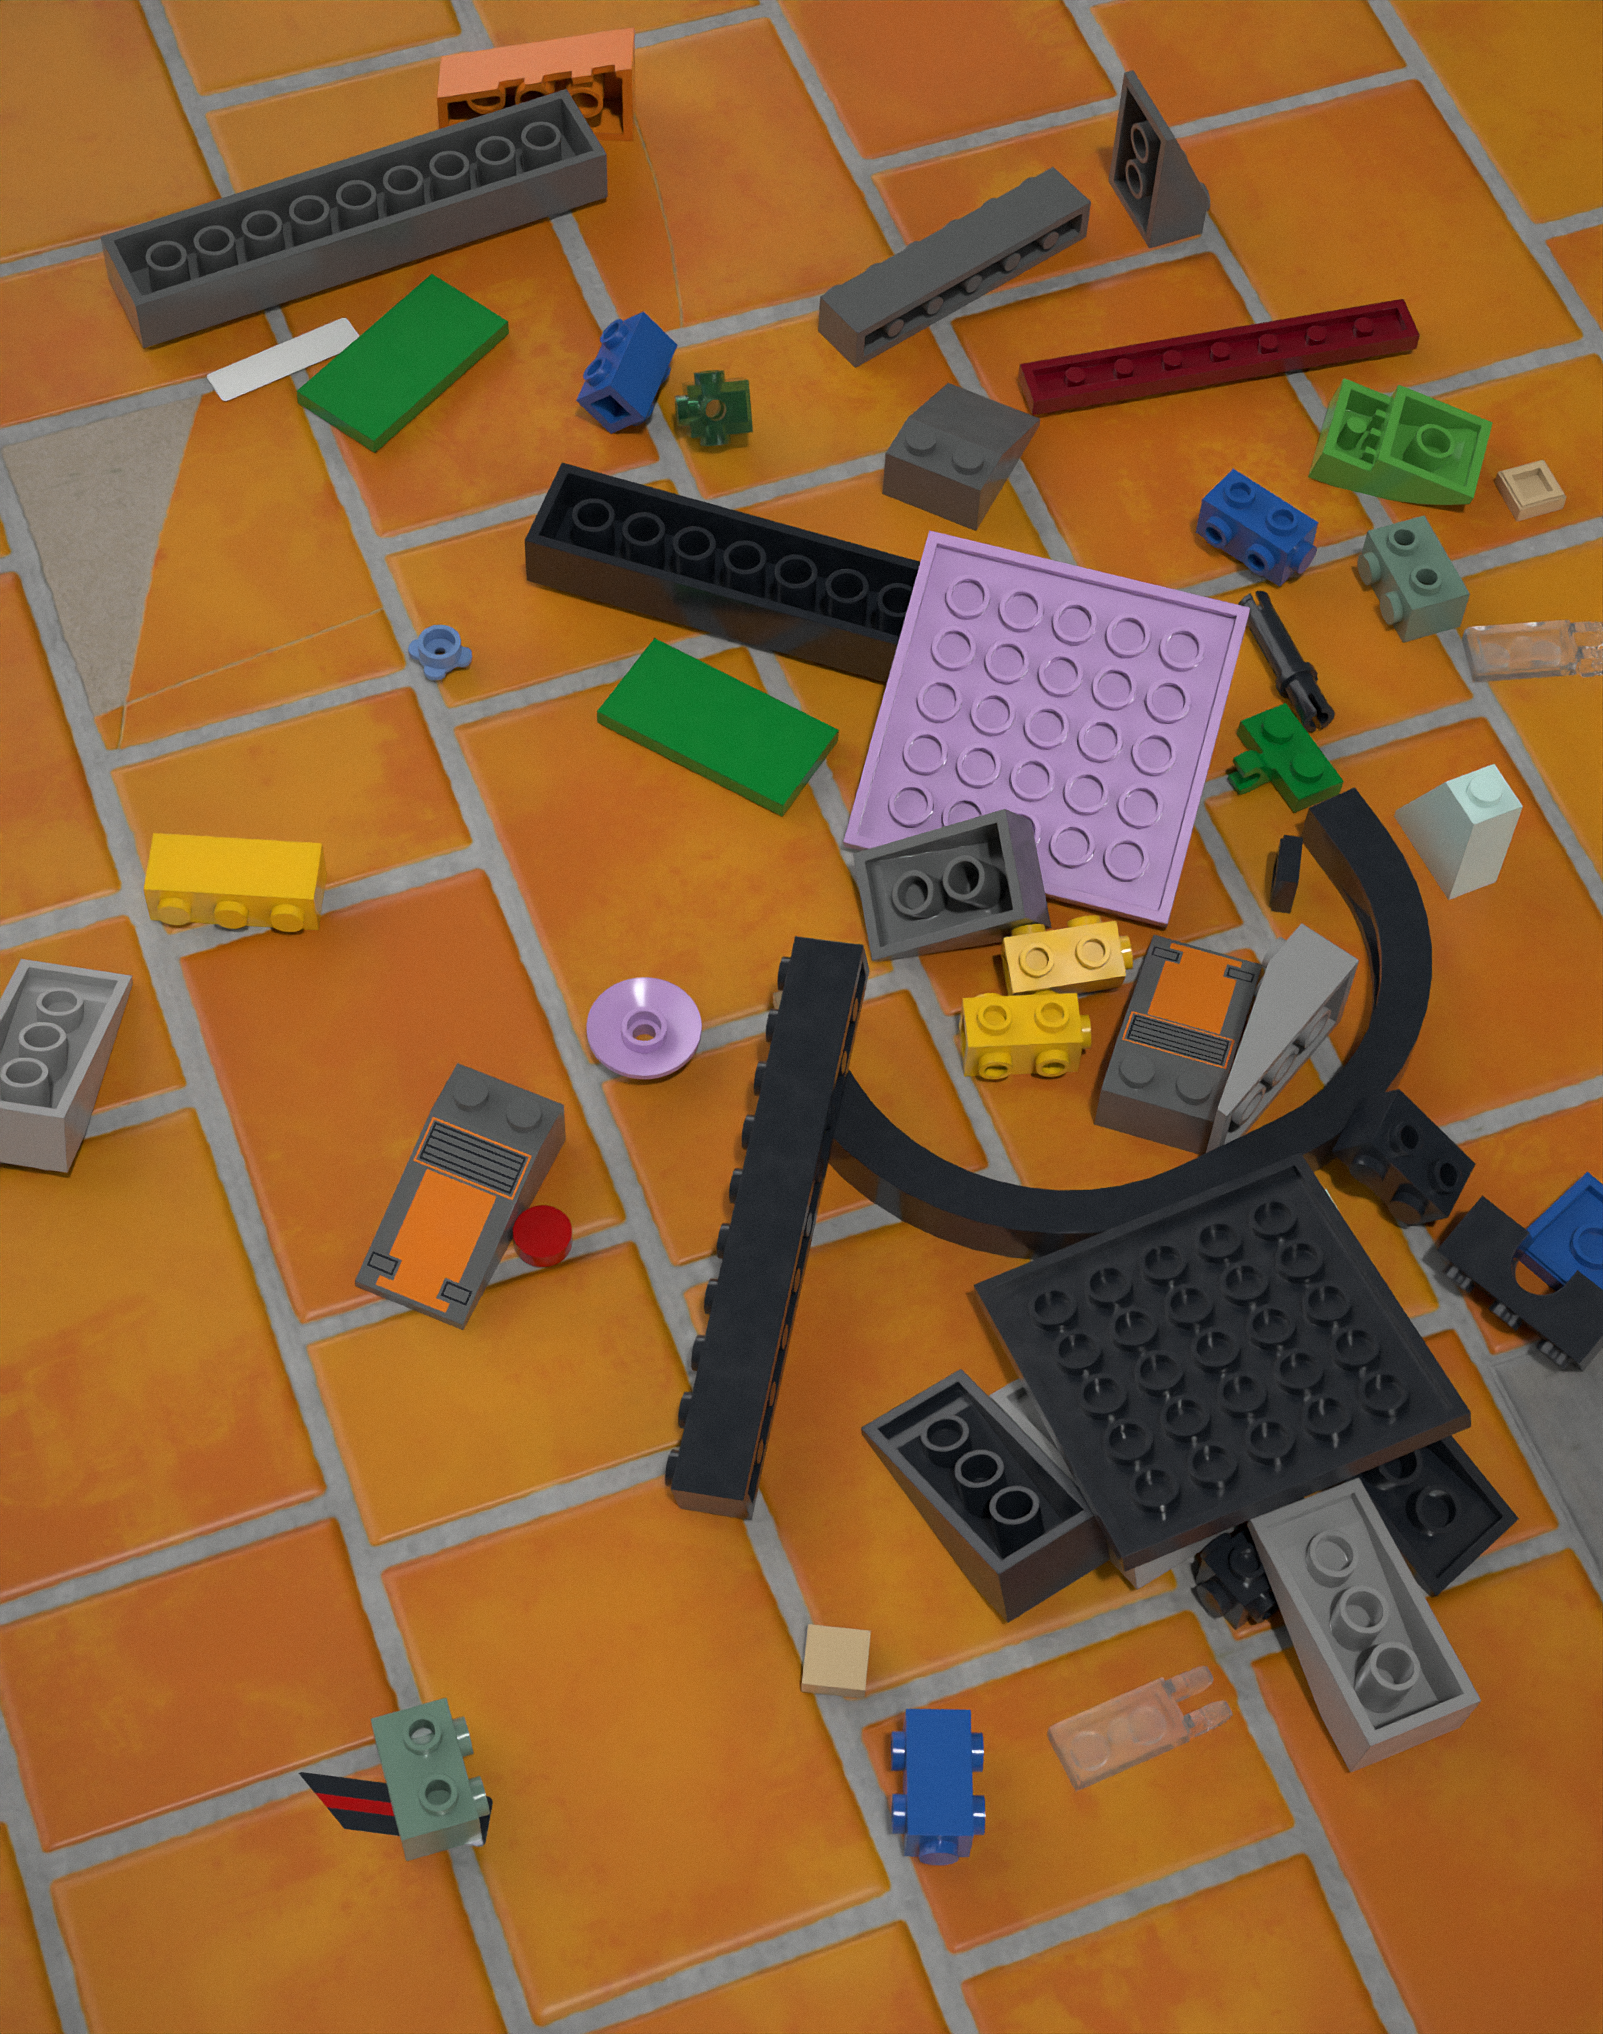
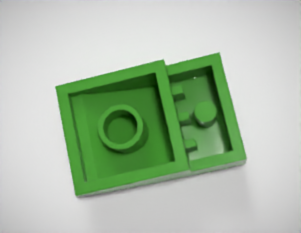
(1400, 446)

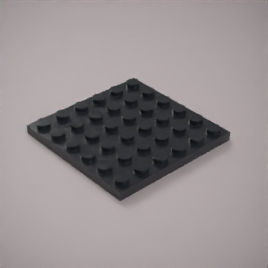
(1218, 1360)

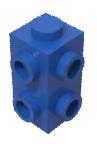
(627, 372)
(1257, 528)
(937, 1798)

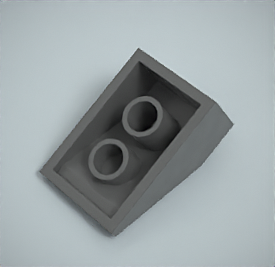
(1154, 172)
(956, 454)
(951, 887)

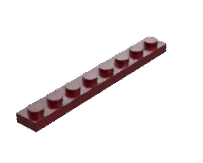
(1217, 356)

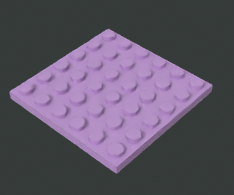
(1055, 701)

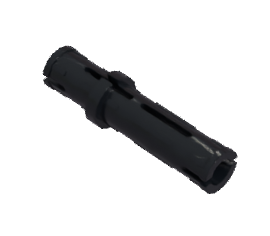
(1294, 676)

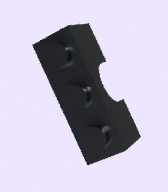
(1485, 1255)

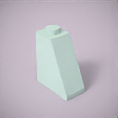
(1463, 829)

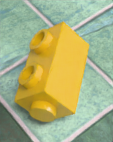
(1066, 960)
(1022, 1034)

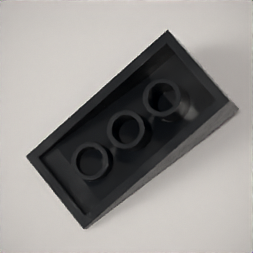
(989, 1494)
(1437, 1510)

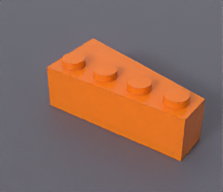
(592, 67)

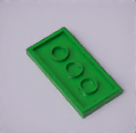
(402, 362)
(718, 726)

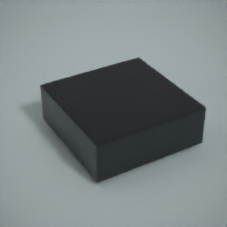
(1286, 874)

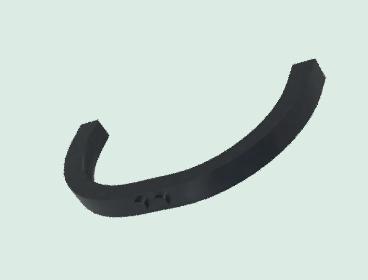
(1036, 1221)

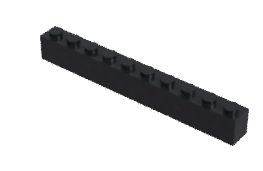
(770, 1230)

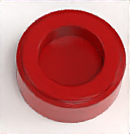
(542, 1236)

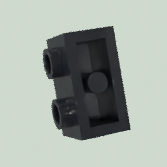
(1403, 1158)

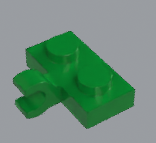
(1285, 756)

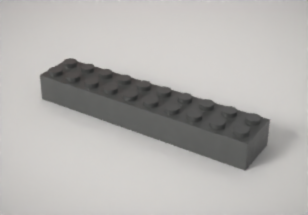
(354, 217)

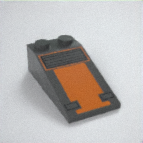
(1177, 1045)
(461, 1195)

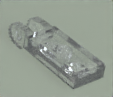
(1534, 650)
(1134, 1727)

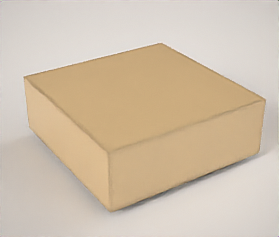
(1530, 490)
(836, 1661)

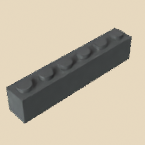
(953, 266)

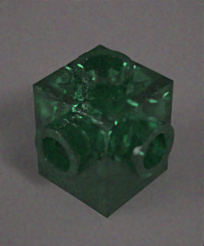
(733, 413)

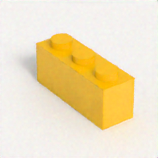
(235, 882)

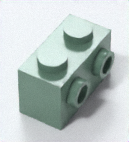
(1413, 579)
(428, 1779)

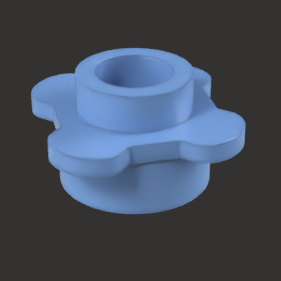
(439, 640)

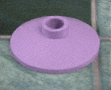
(640, 1008)

